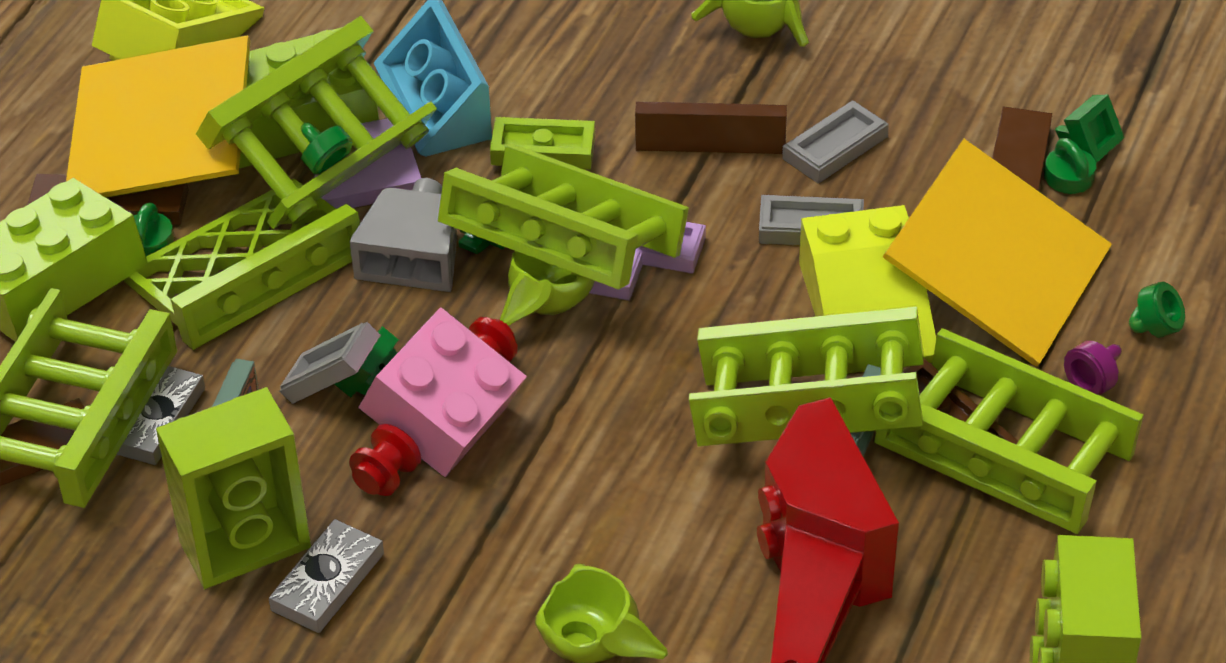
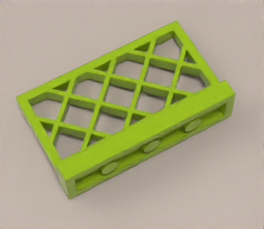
(248, 280)

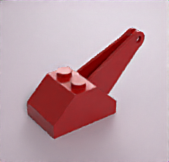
(824, 531)

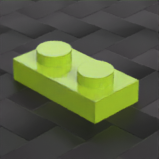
(559, 139)

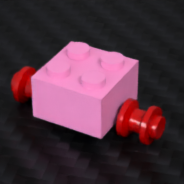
(436, 399)

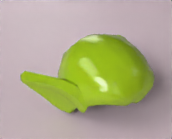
(758, 17)
(541, 288)
(594, 619)

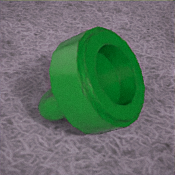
(324, 147)
(1069, 168)
(153, 228)
(1158, 311)

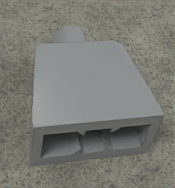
(404, 241)

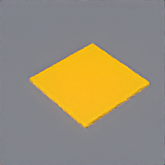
(143, 116)
(998, 252)

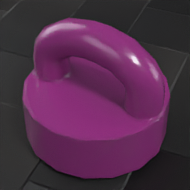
(1093, 366)

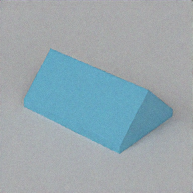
(435, 65)

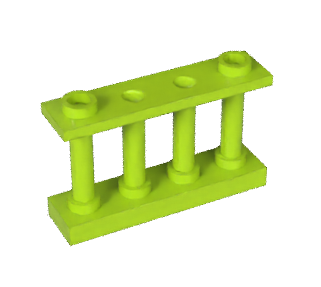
(309, 74)
(563, 215)
(808, 348)
(99, 426)
(1009, 469)

